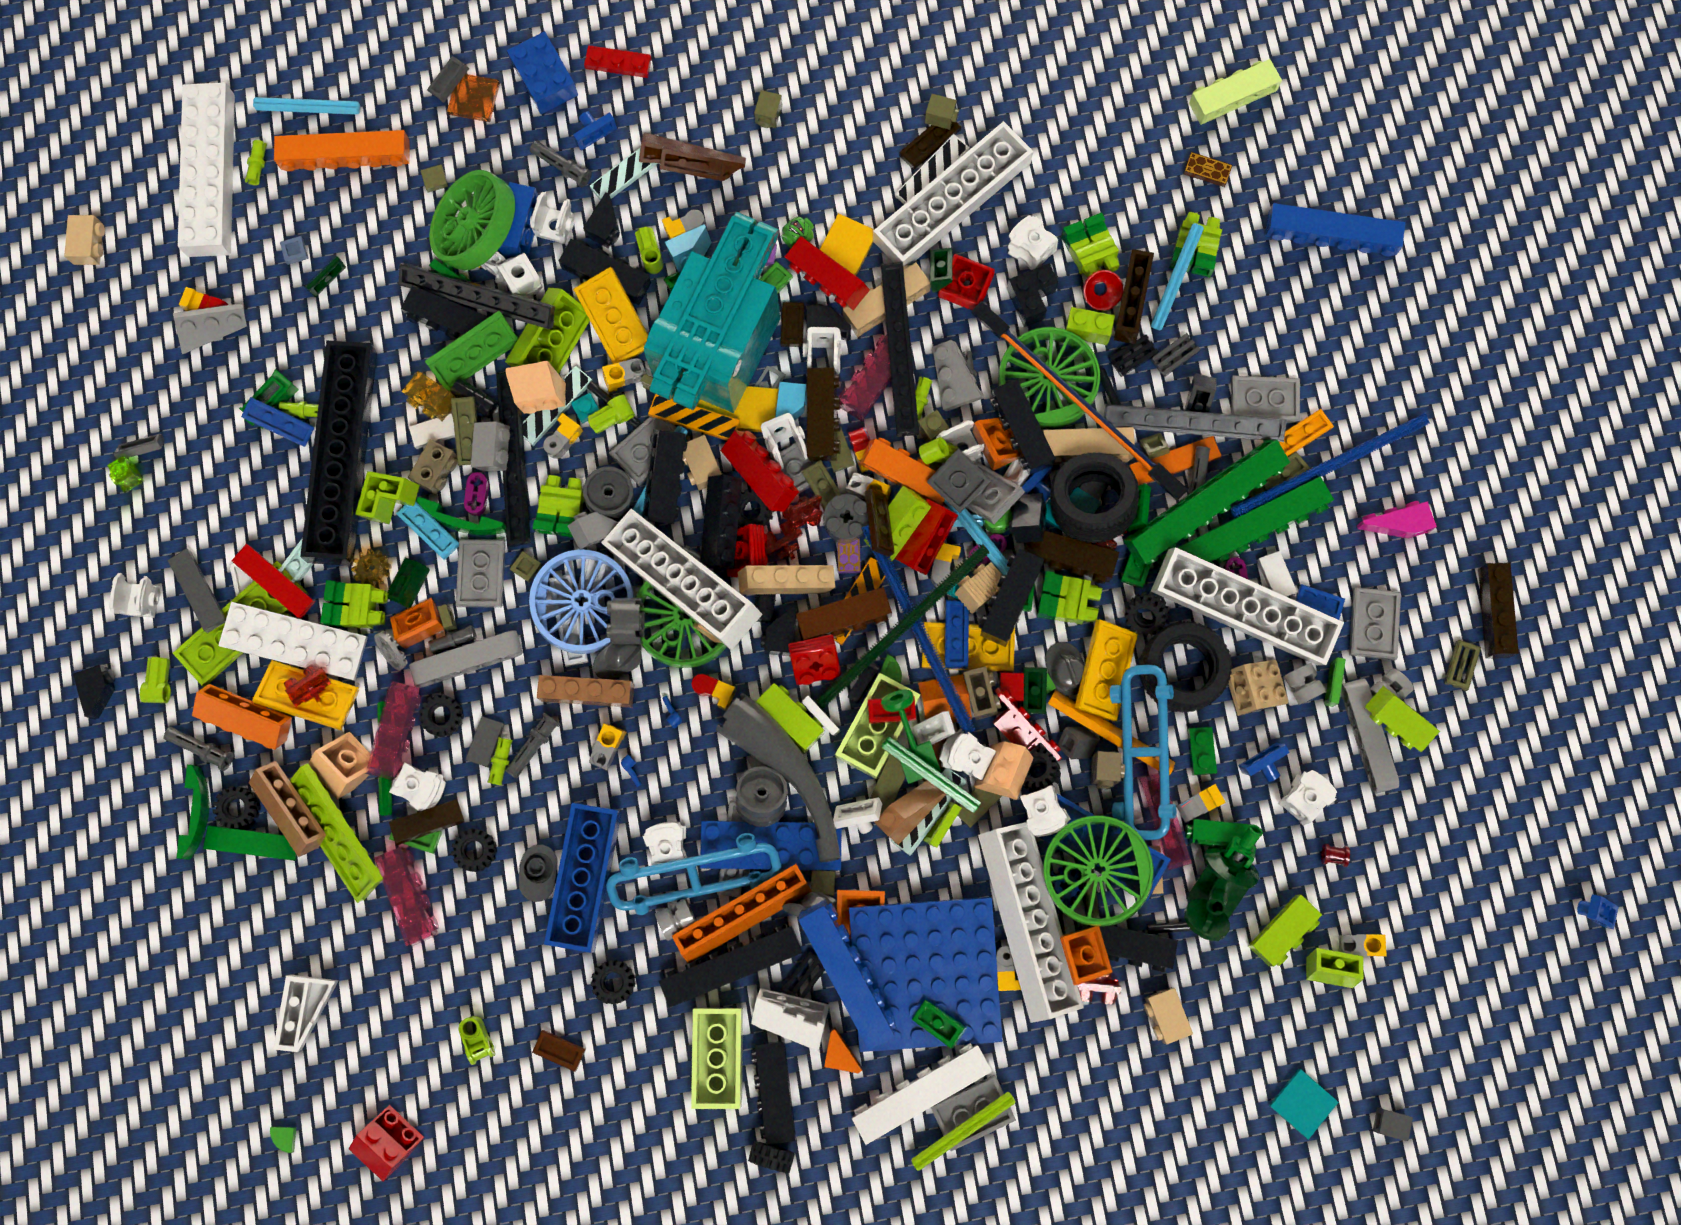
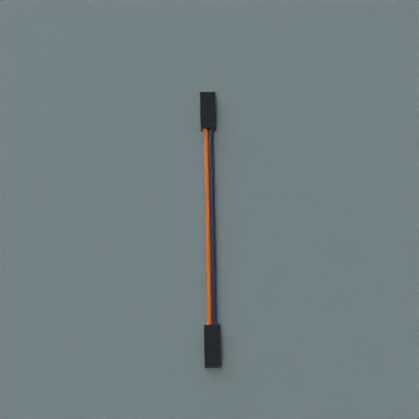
(1158, 473)

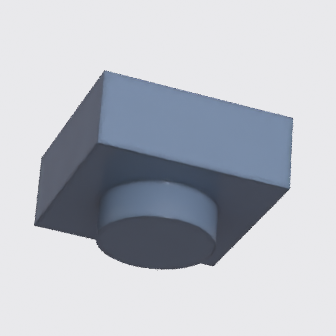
(294, 250)

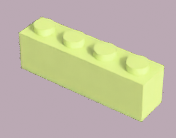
(1235, 91)

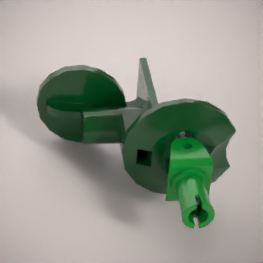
(1222, 885)

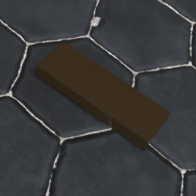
(927, 144)
(879, 522)
(426, 822)

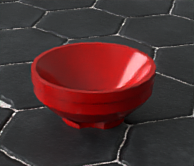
(1110, 297)

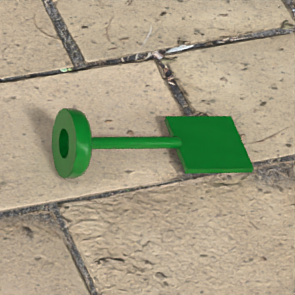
(898, 702)

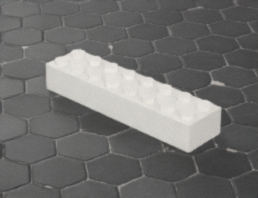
(206, 170)
(953, 195)
(682, 579)
(1247, 606)
(1029, 922)

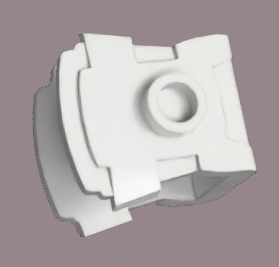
(543, 216)
(1031, 242)
(525, 286)
(832, 340)
(789, 430)
(962, 435)
(134, 598)
(965, 754)
(419, 788)
(1308, 796)
(1044, 812)
(665, 842)

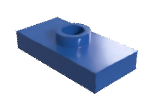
(1320, 601)

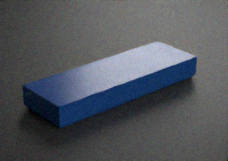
(277, 422)
(956, 635)

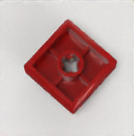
(979, 277)
(749, 548)
(814, 660)

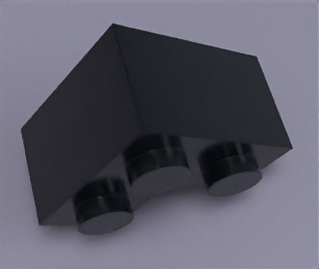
(1028, 290)

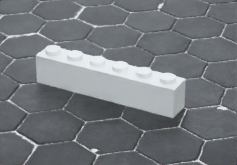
(920, 1094)

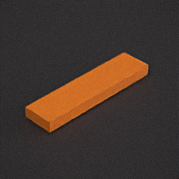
(1177, 460)

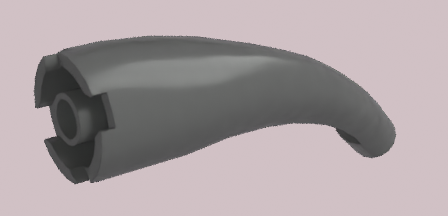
(764, 739)

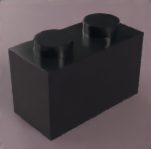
(1028, 518)

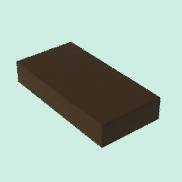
(792, 324)

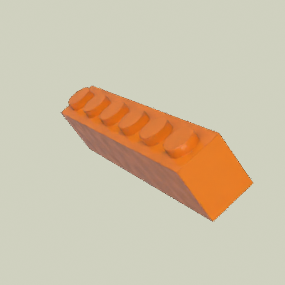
(342, 150)
(741, 914)

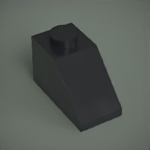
(602, 223)
(825, 316)
(1201, 393)
(780, 634)
(94, 689)

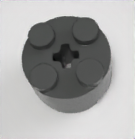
(839, 507)
(626, 621)

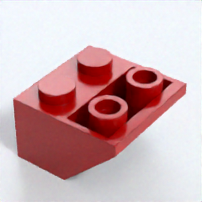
(385, 1143)

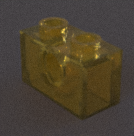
(428, 395)

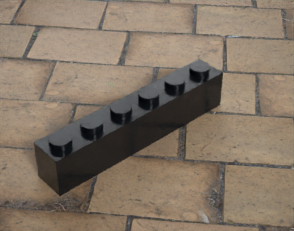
(731, 966)

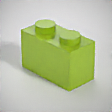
(1090, 325)
(1334, 968)

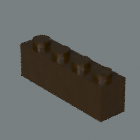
(1133, 296)
(822, 414)
(1075, 556)
(1498, 610)

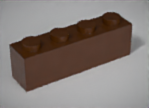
(845, 615)

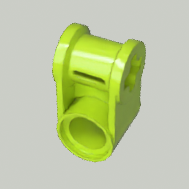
(476, 1041)

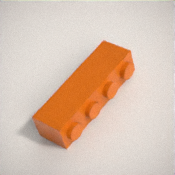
(900, 468)
(241, 716)

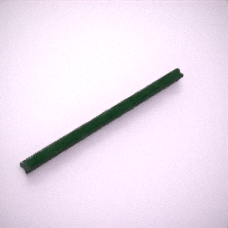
(895, 633)

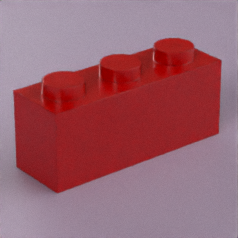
(927, 538)

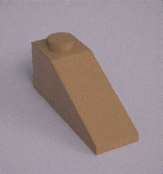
(909, 811)

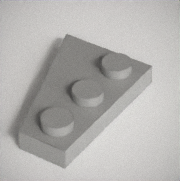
(207, 325)
(954, 379)

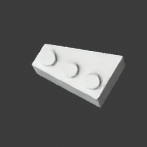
(300, 1010)
(791, 1017)

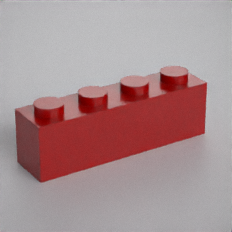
(826, 273)
(759, 470)

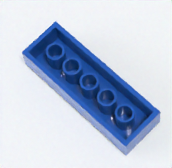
(583, 878)
(847, 974)

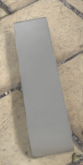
(465, 659)
(1369, 737)

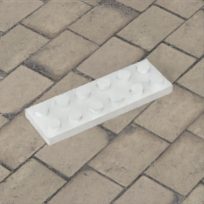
(293, 641)

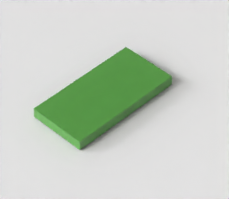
(472, 350)

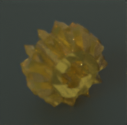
(371, 559)

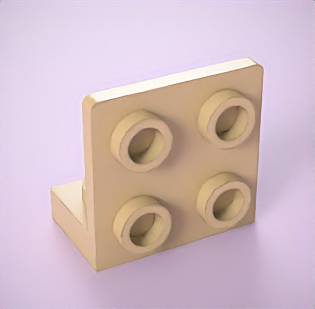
(1257, 687)

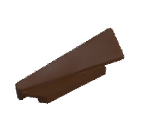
(689, 158)

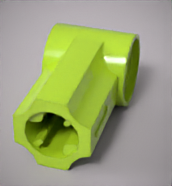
(649, 249)
(616, 412)
(936, 451)
(156, 685)

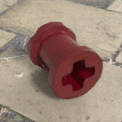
(1335, 855)

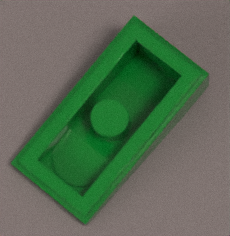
(939, 1024)

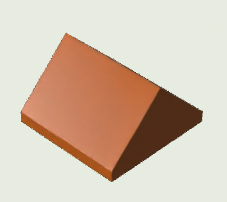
(995, 441)
(416, 623)
(935, 702)
(855, 898)
(1085, 954)
(839, 1054)

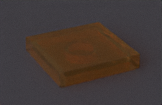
(474, 98)

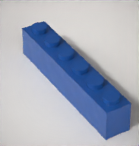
(1335, 229)

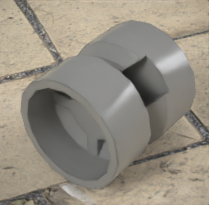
(1395, 682)
(1305, 683)
(675, 919)

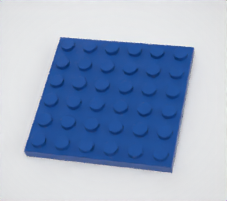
(933, 954)

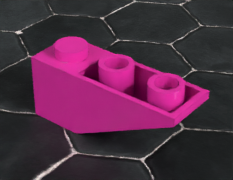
(1404, 523)

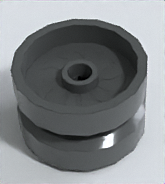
(606, 481)
(761, 796)

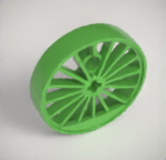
(459, 238)
(1063, 415)
(678, 625)
(1143, 861)

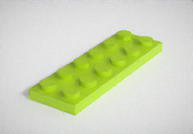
(201, 651)
(340, 842)

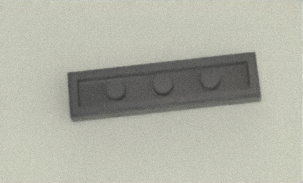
(197, 590)

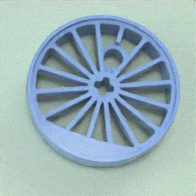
(538, 599)

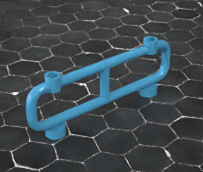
(1122, 694)
(745, 846)

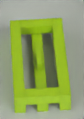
(942, 825)

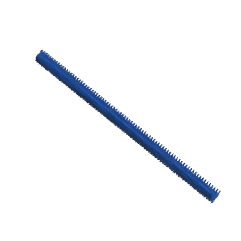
(1330, 465)
(923, 640)

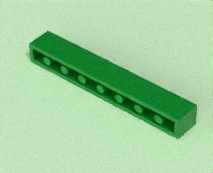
(1207, 501)
(1260, 523)

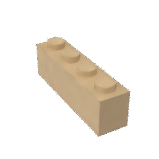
(871, 309)
(1073, 442)
(786, 579)

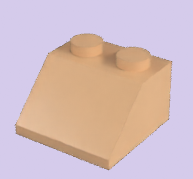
(536, 387)
(341, 764)
(1006, 770)

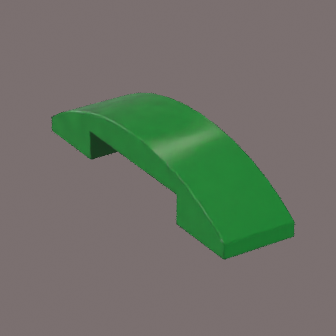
(485, 527)
(189, 843)
(248, 843)

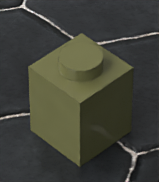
(768, 109)
(941, 111)
(931, 426)

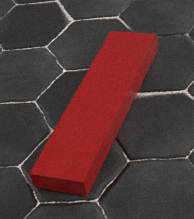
(273, 581)

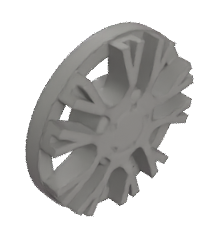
(390, 651)

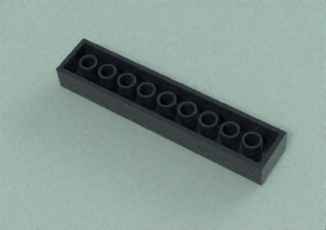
(339, 453)

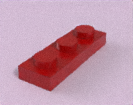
(618, 61)

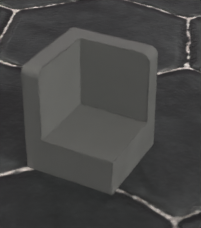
(1078, 742)
(1392, 1124)

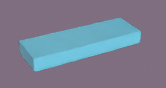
(428, 530)

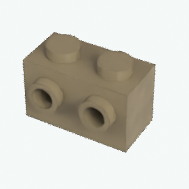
(433, 467)
(980, 692)
(1106, 769)

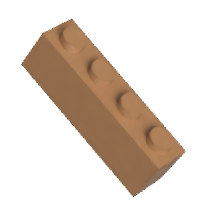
(585, 691)
(287, 808)

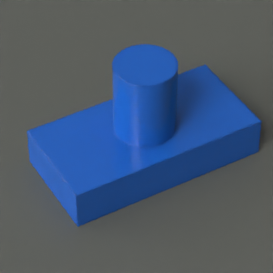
(593, 129)
(1036, 485)
(1265, 762)
(1599, 910)

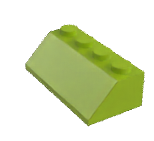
(553, 344)

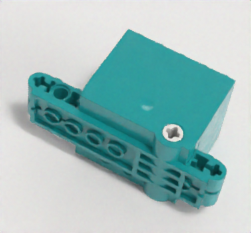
(716, 320)

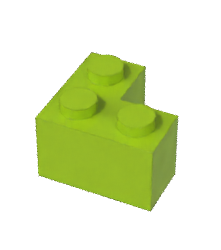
(381, 493)

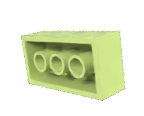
(863, 741)
(717, 1058)

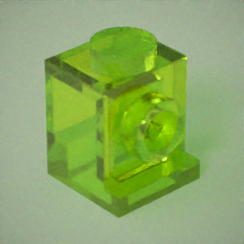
(124, 474)

